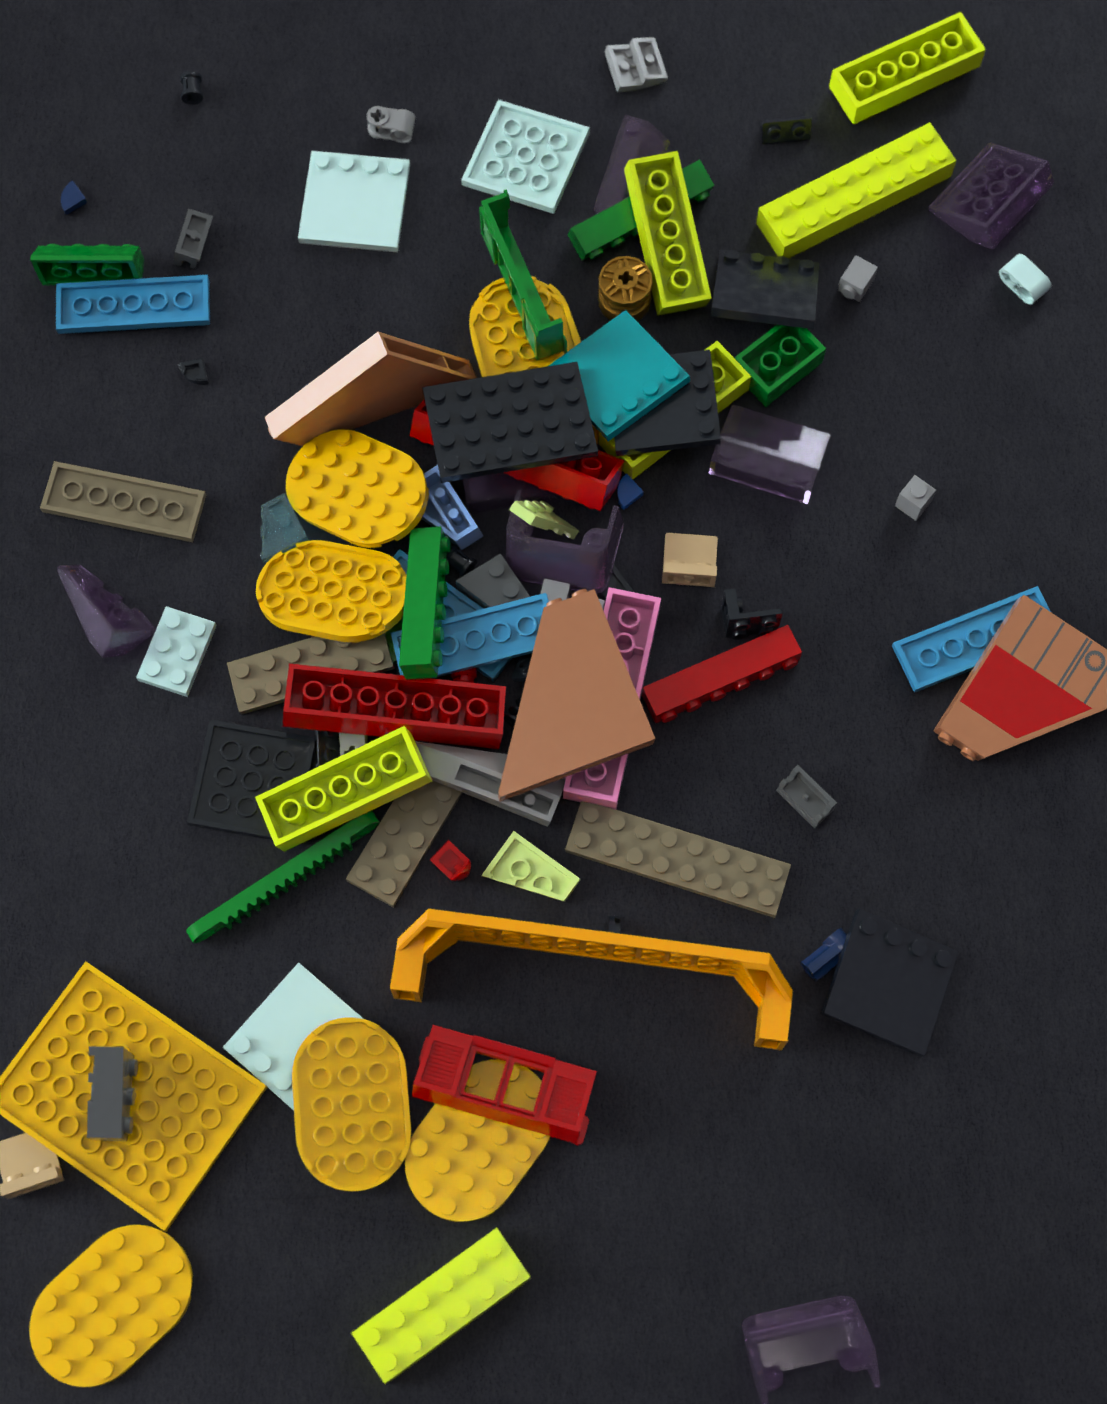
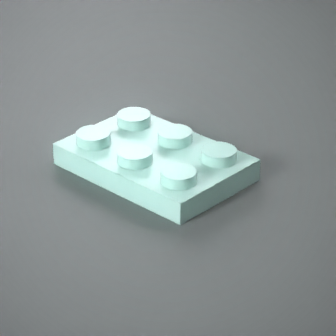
(176, 651)

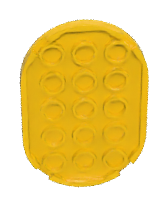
(500, 336)
(357, 488)
(332, 591)
(351, 1104)
(469, 1163)
(111, 1306)

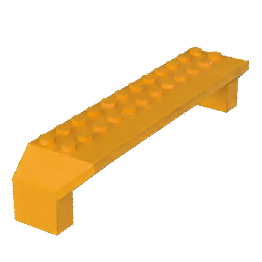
(441, 929)

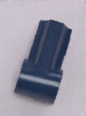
(826, 956)

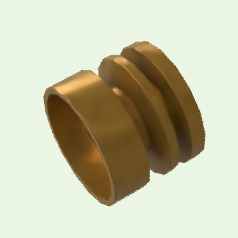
(616, 297)

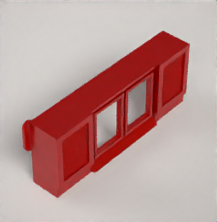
(561, 1099)

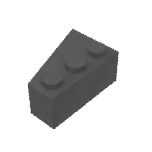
(492, 584)
(111, 1094)

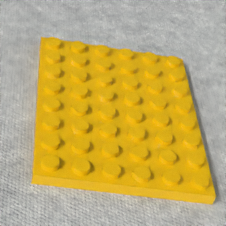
(183, 1105)

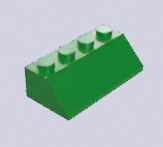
(87, 263)

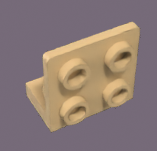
(690, 560)
(27, 1166)

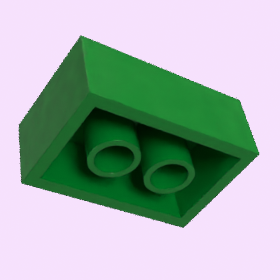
(780, 360)

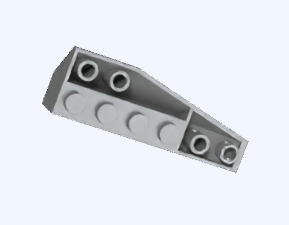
(480, 776)

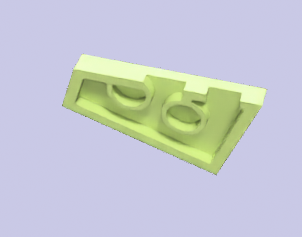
(541, 516)
(530, 869)

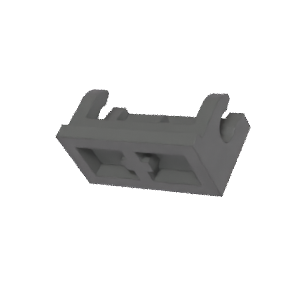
(192, 238)
(806, 796)

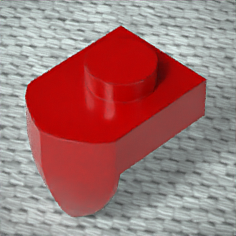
(452, 862)

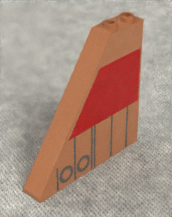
(1026, 684)

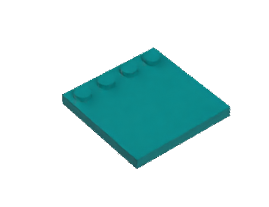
(623, 374)

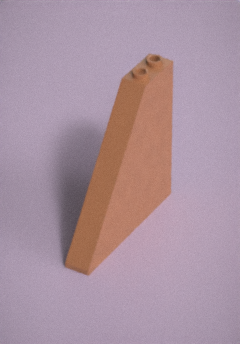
(365, 386)
(574, 701)

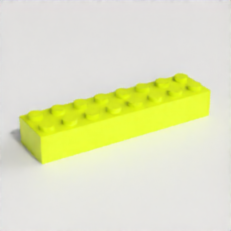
(855, 191)

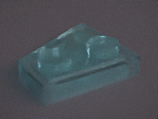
(279, 527)

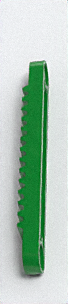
(282, 877)

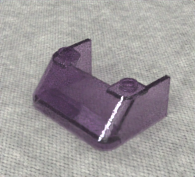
(581, 565)
(806, 1337)

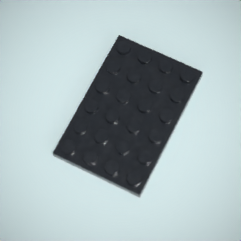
(509, 422)

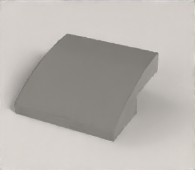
(635, 64)

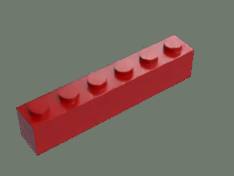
(721, 674)

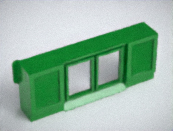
(542, 334)

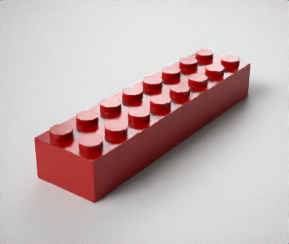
(583, 480)
(385, 702)

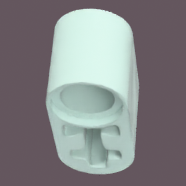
(1025, 279)

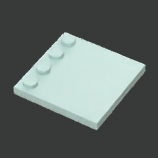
(526, 155)
(354, 201)
(280, 1025)

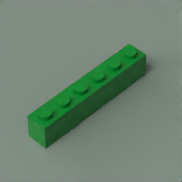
(619, 222)
(424, 603)

